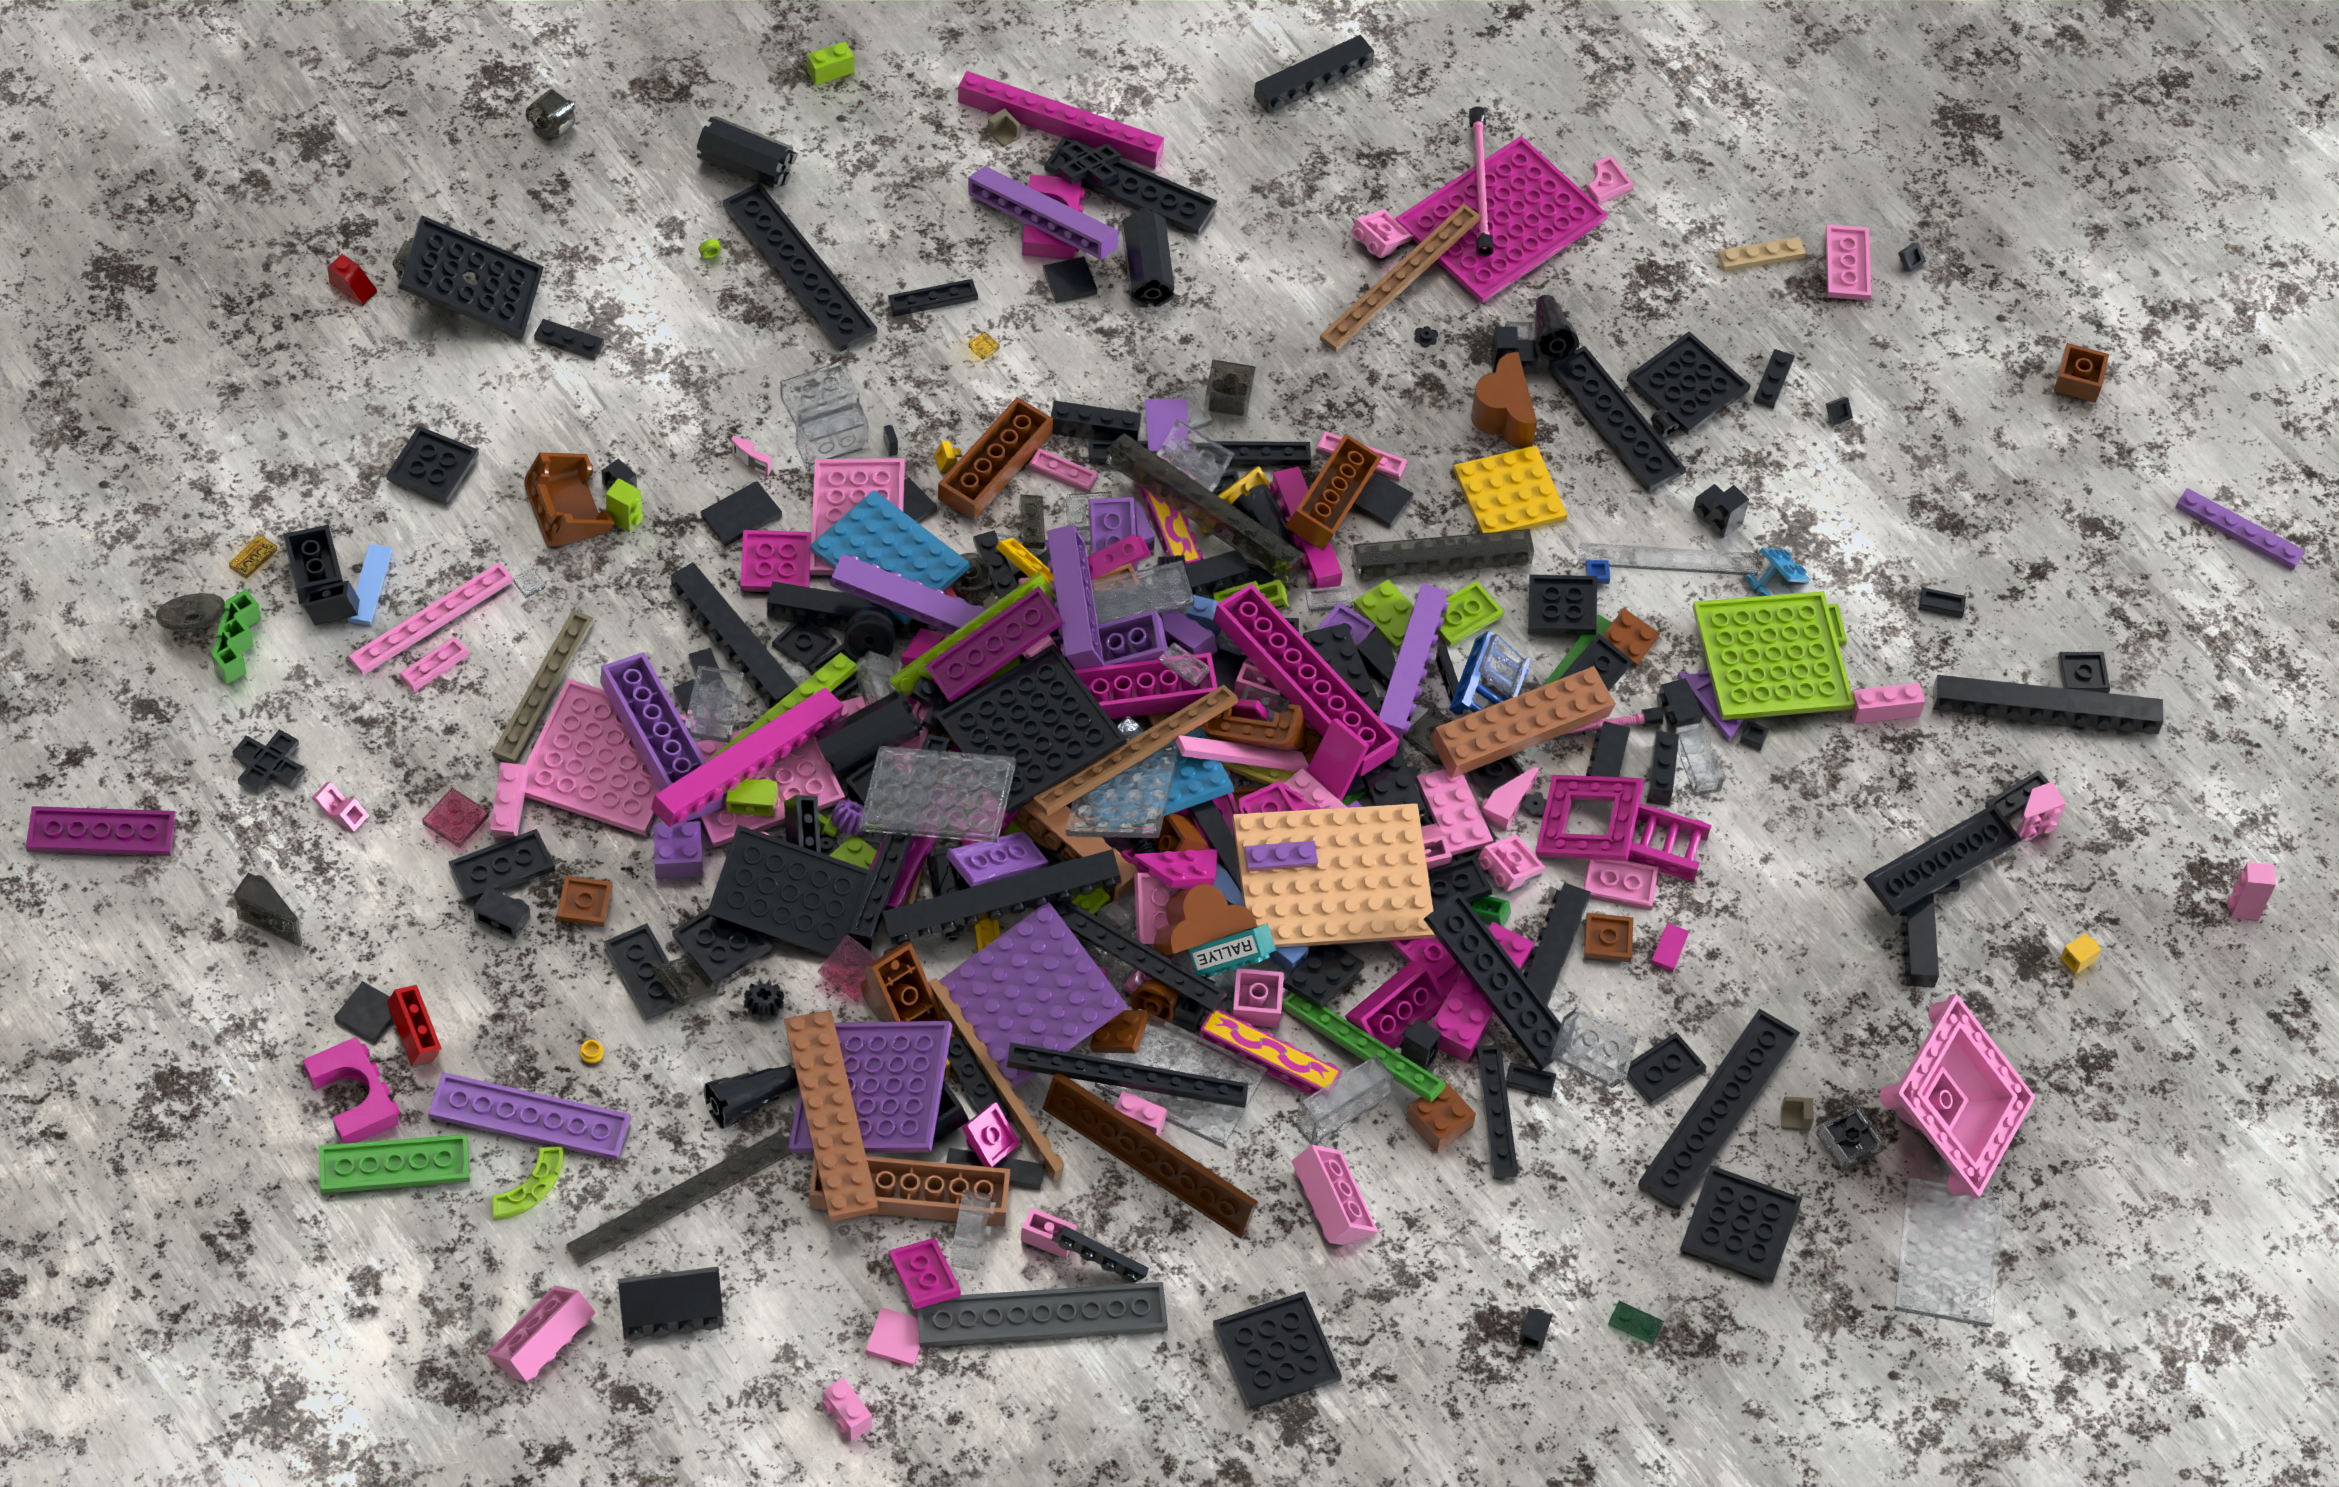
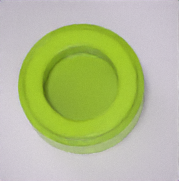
(709, 249)

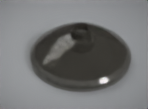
(190, 612)

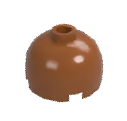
(1155, 999)

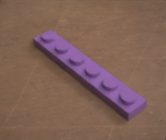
(2240, 528)

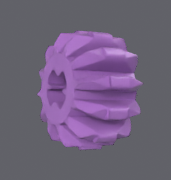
(847, 817)

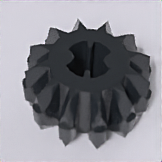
(764, 999)

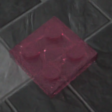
(455, 817)
(847, 966)

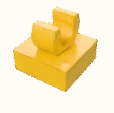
(946, 456)

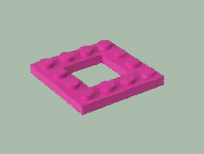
(1615, 845)

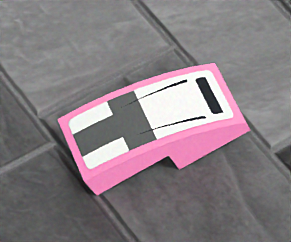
(745, 453)

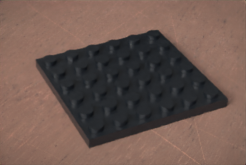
(1040, 718)

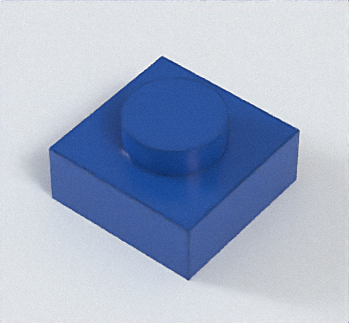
(1600, 569)

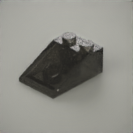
(264, 908)

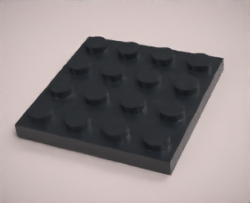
(1688, 382)
(1741, 1223)
(1276, 1350)

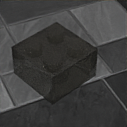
(1229, 388)

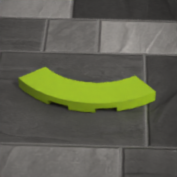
(534, 1189)

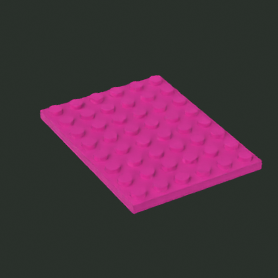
(1529, 214)

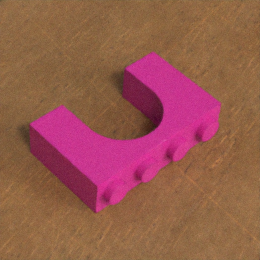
(1039, 243)
(351, 1061)

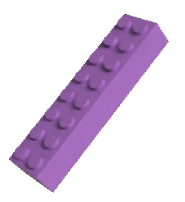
(653, 723)

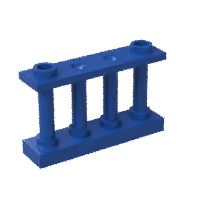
(1470, 682)

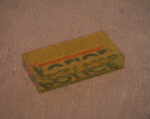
(253, 556)

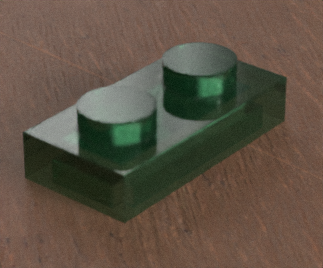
(1636, 1322)

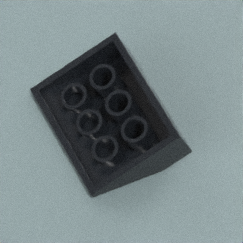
(670, 1303)

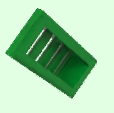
(1499, 911)

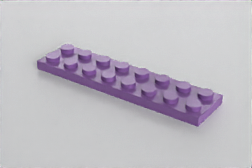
(529, 1116)

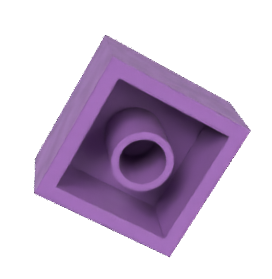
(677, 850)

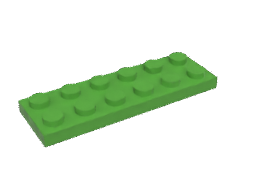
(394, 1163)

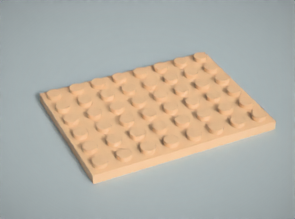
(1366, 880)

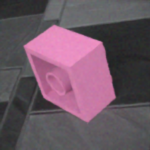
(1258, 997)

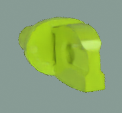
(826, 826)

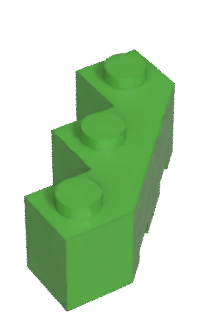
(235, 636)

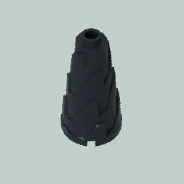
(1553, 332)
(1264, 510)
(945, 880)
(746, 1093)

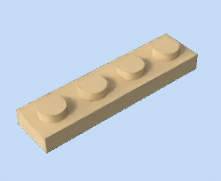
(1761, 254)

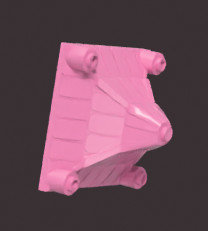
(1961, 1096)

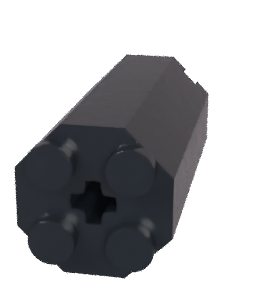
(746, 152)
(1147, 258)
(858, 737)

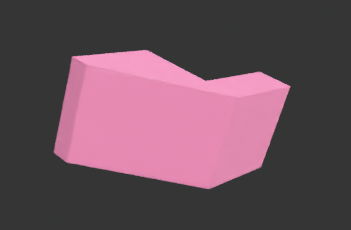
(334, 805)

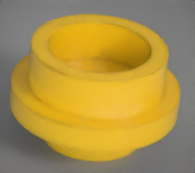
(591, 1051)

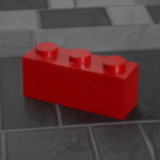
(414, 1025)

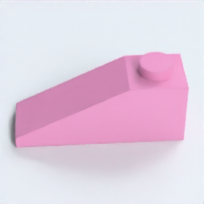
(1506, 800)

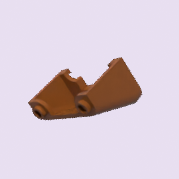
(563, 499)
(1285, 732)

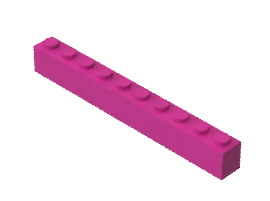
(1060, 119)
(746, 758)

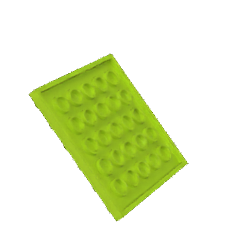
(1773, 655)

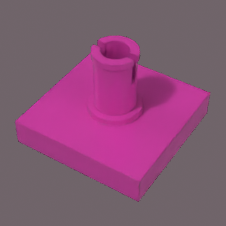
(990, 1135)

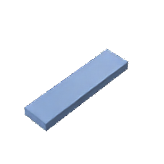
(371, 582)

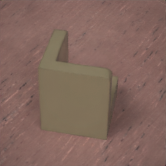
(1003, 127)
(1797, 1113)

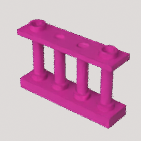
(1128, 550)
(1668, 863)

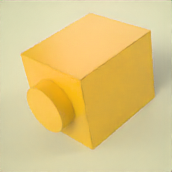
(2080, 953)

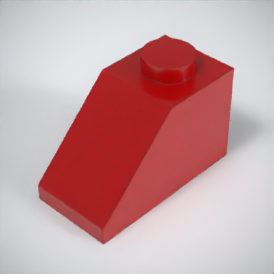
(351, 279)

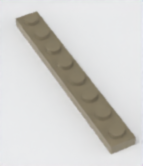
(542, 687)

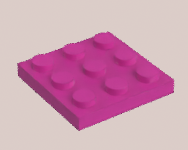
(776, 558)

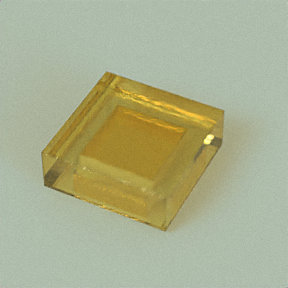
(984, 345)

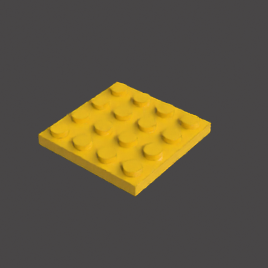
(1510, 491)

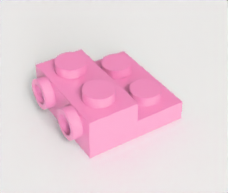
(1380, 233)
(1510, 862)

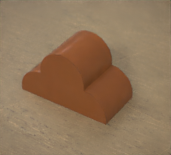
(1504, 404)
(1198, 917)
(899, 989)

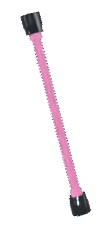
(1484, 242)
(1648, 717)

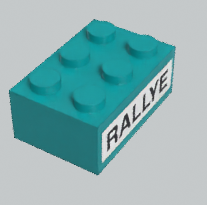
(1233, 951)

